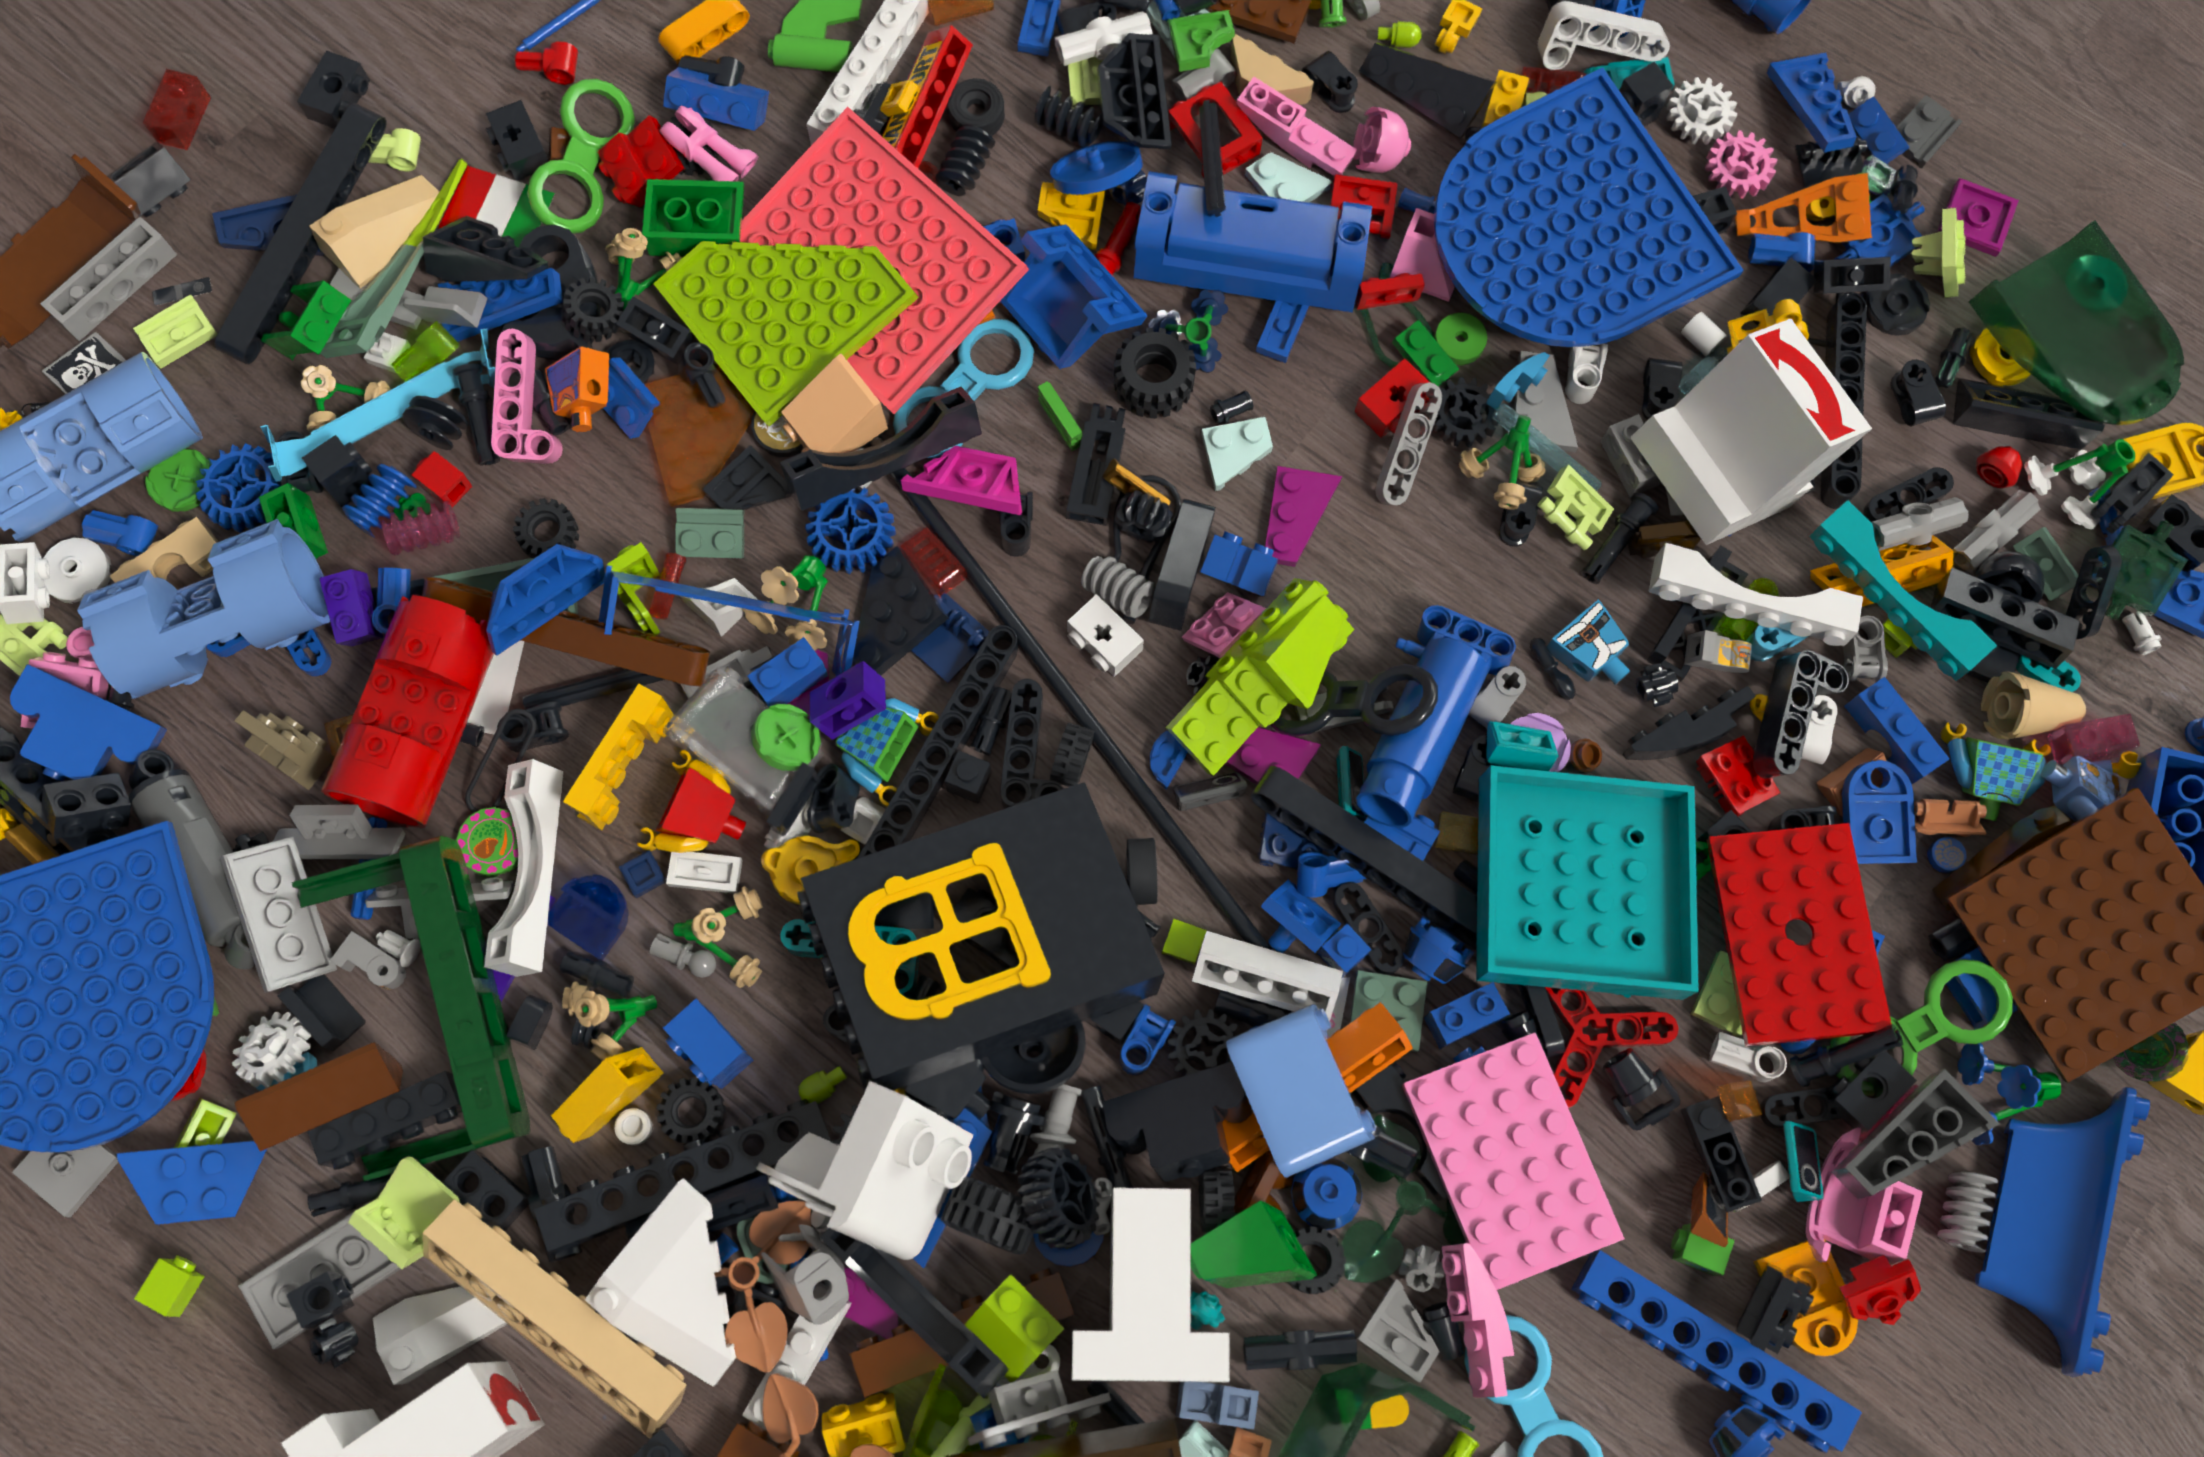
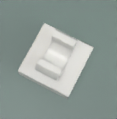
(386, 351)

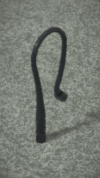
(1150, 560)

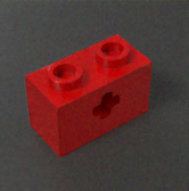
(1377, 404)

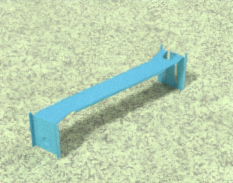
(375, 413)

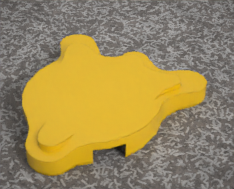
(802, 858)

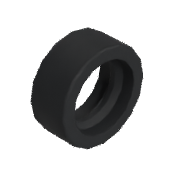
(1142, 870)

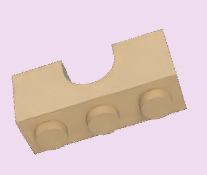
(186, 545)

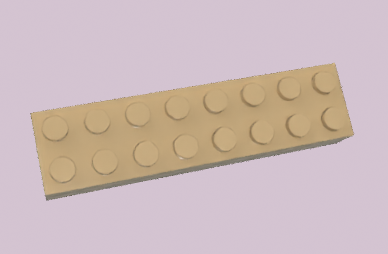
(553, 1317)

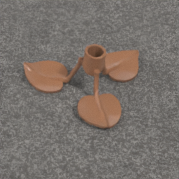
(762, 1331)
(793, 1411)

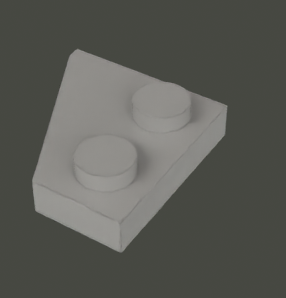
(1399, 1334)

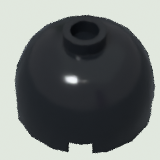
(2013, 573)

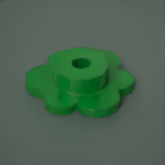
(416, 500)

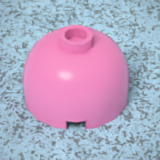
(1381, 141)

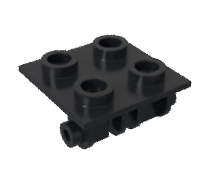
(1821, 166)

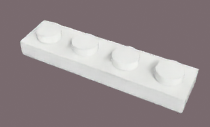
(801, 1354)

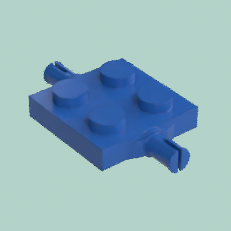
(1890, 233)

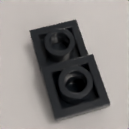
(909, 913)

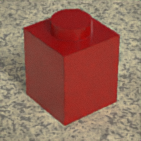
(441, 479)

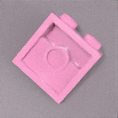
(82, 675)

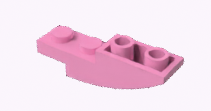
(1292, 131)
(1478, 1304)

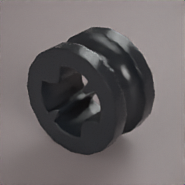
(584, 1034)

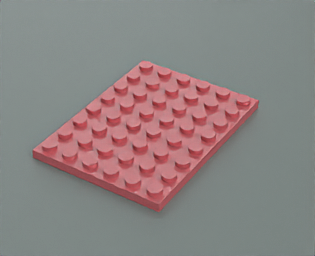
(866, 193)

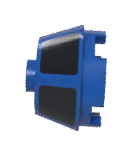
(1435, 952)
(1327, 1194)
(1745, 1433)

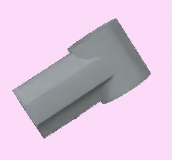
(1194, 80)

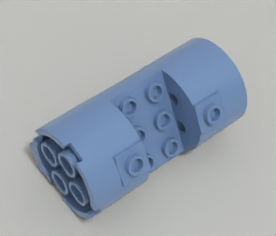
(89, 444)
(158, 635)

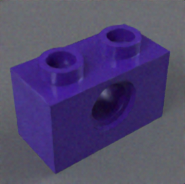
(350, 607)
(847, 700)

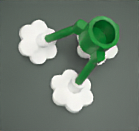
(2086, 469)

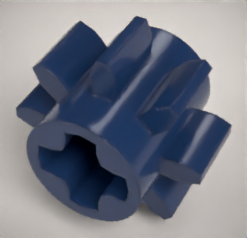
(1130, 190)

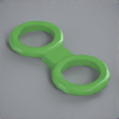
(580, 155)
(1930, 1025)

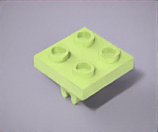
(1943, 253)

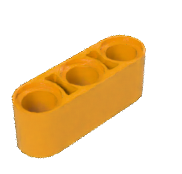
(703, 28)

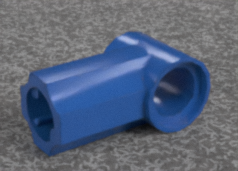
(1777, 249)
(127, 534)
(392, 585)
(1319, 872)

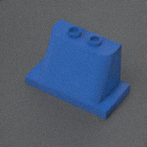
(1068, 296)

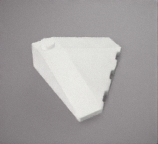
(667, 1288)

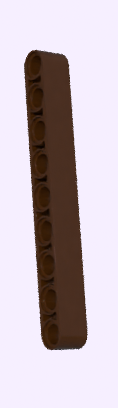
(586, 637)

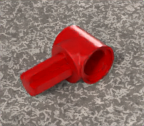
(556, 62)

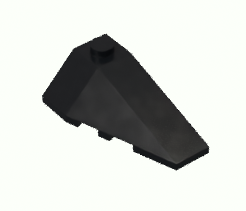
(476, 252)

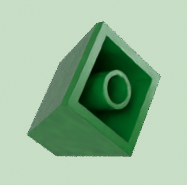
(1251, 1250)

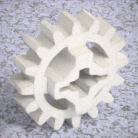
(1701, 110)
(271, 1049)

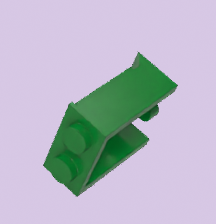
(316, 323)

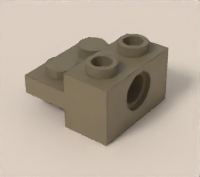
(286, 747)

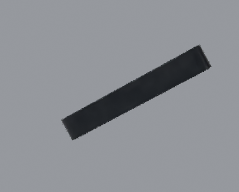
(1851, 358)

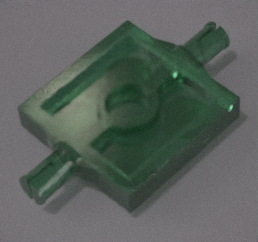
(2145, 571)

